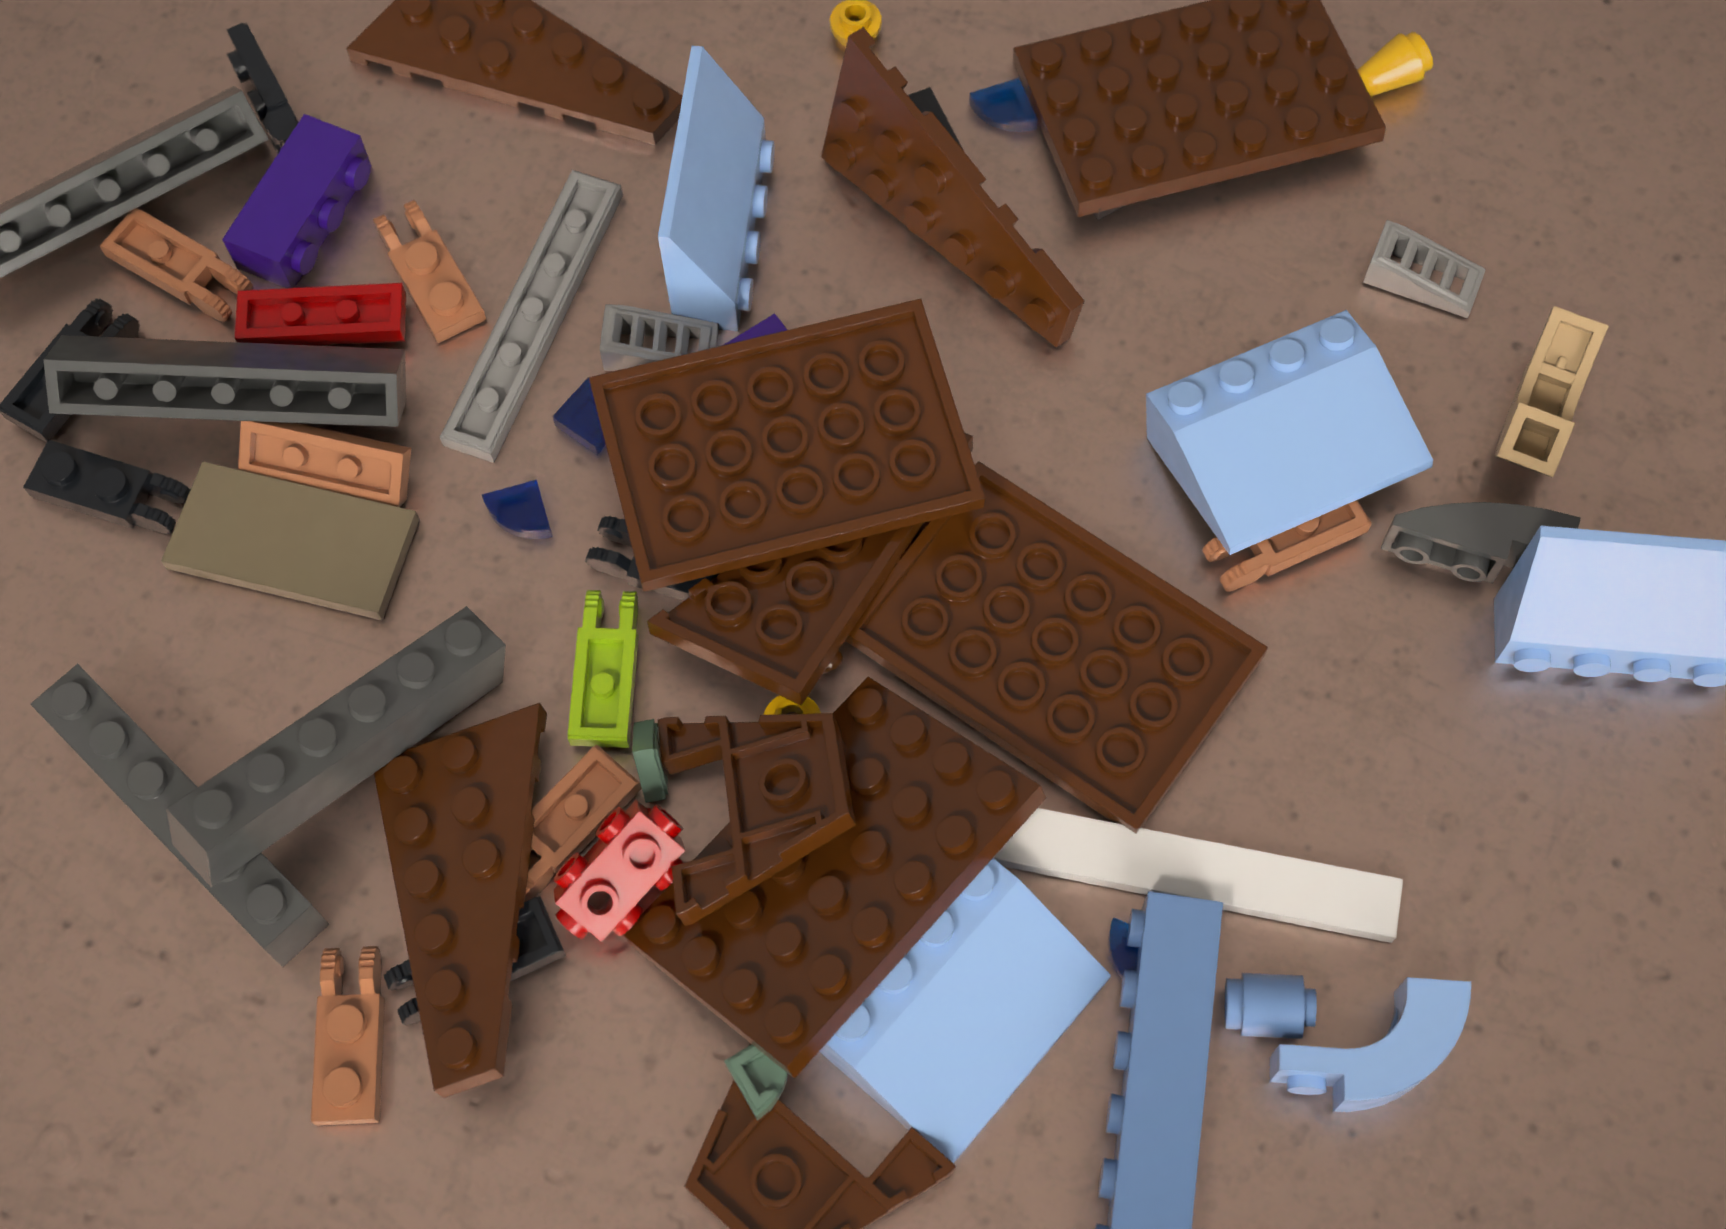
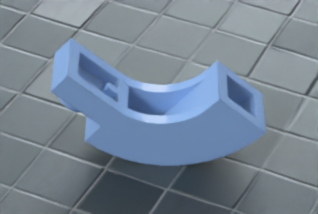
(1421, 1035)

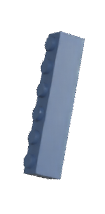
(1163, 1064)

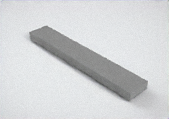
(531, 317)

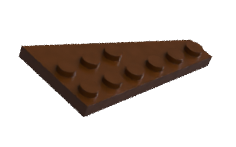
(935, 190)
(460, 874)

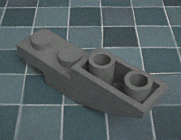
(1470, 537)

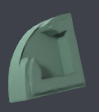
(648, 760)
(757, 1079)

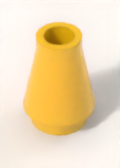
(1396, 64)

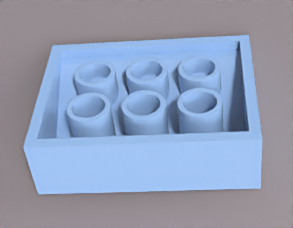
(714, 197)
(1286, 432)
(1616, 606)
(968, 1011)

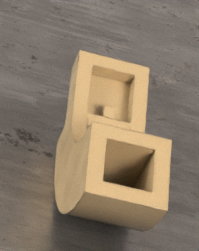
(1549, 392)

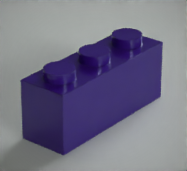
(298, 202)

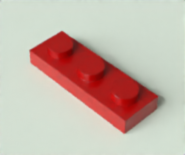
(322, 315)

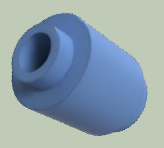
(1269, 1005)

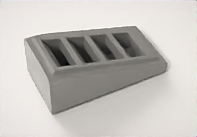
(1415, 248)
(644, 322)

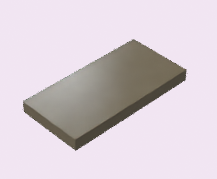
(291, 540)

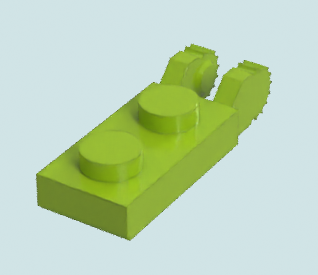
(604, 675)

